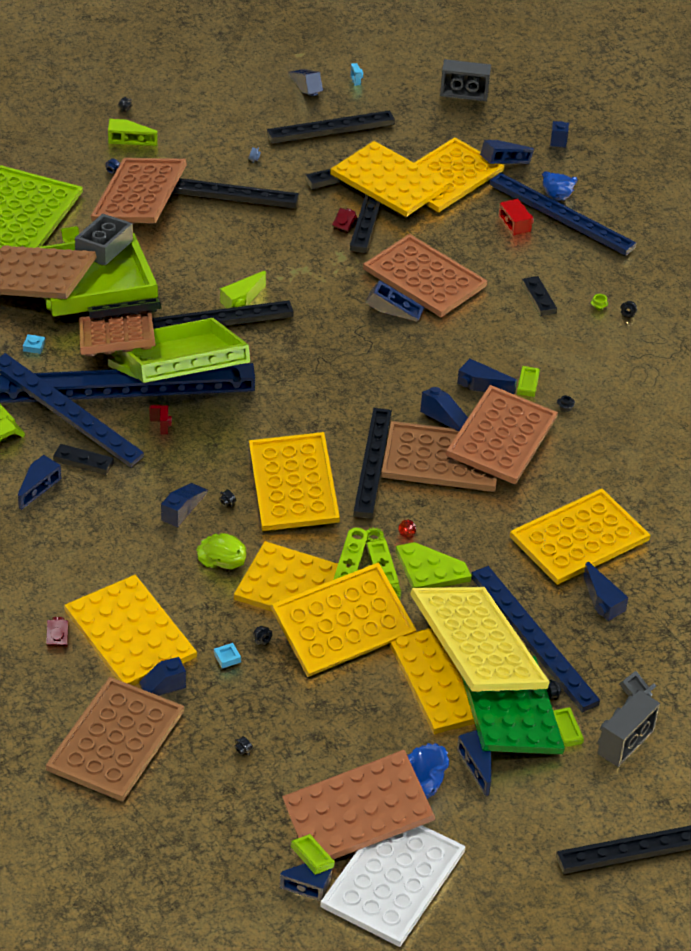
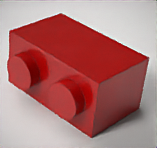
(515, 217)

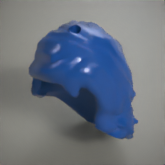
(558, 185)
(429, 766)

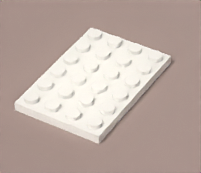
(393, 882)

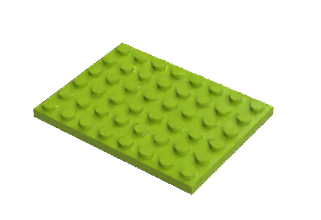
(32, 206)

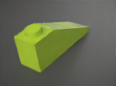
(130, 133)
(243, 291)

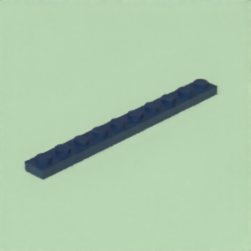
(563, 214)
(70, 411)
(537, 640)

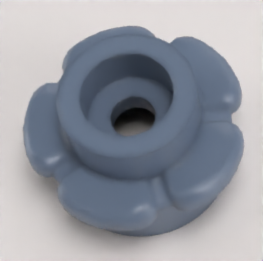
(254, 154)

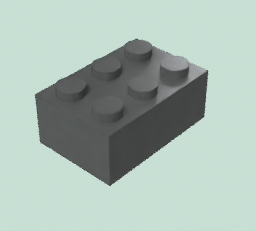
(465, 80)
(105, 237)
(628, 728)

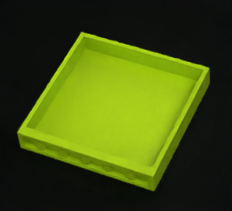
(121, 280)
(187, 350)

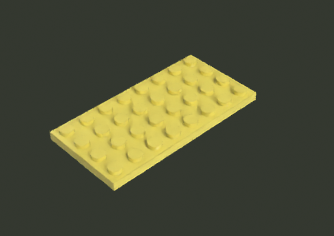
(479, 639)

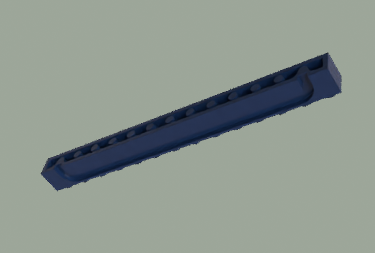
(115, 384)

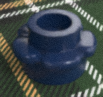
(112, 166)

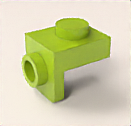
(69, 234)

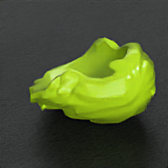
(221, 551)

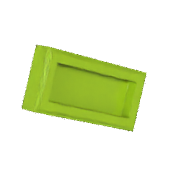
(528, 381)
(568, 727)
(312, 854)

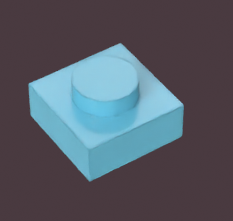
(356, 74)
(34, 344)
(227, 655)

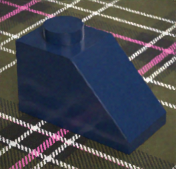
(559, 134)
(165, 677)
(305, 882)

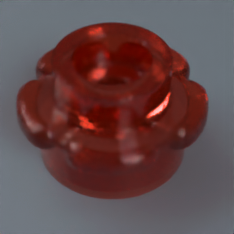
(407, 528)

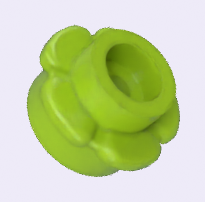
(599, 301)

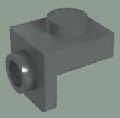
(634, 683)

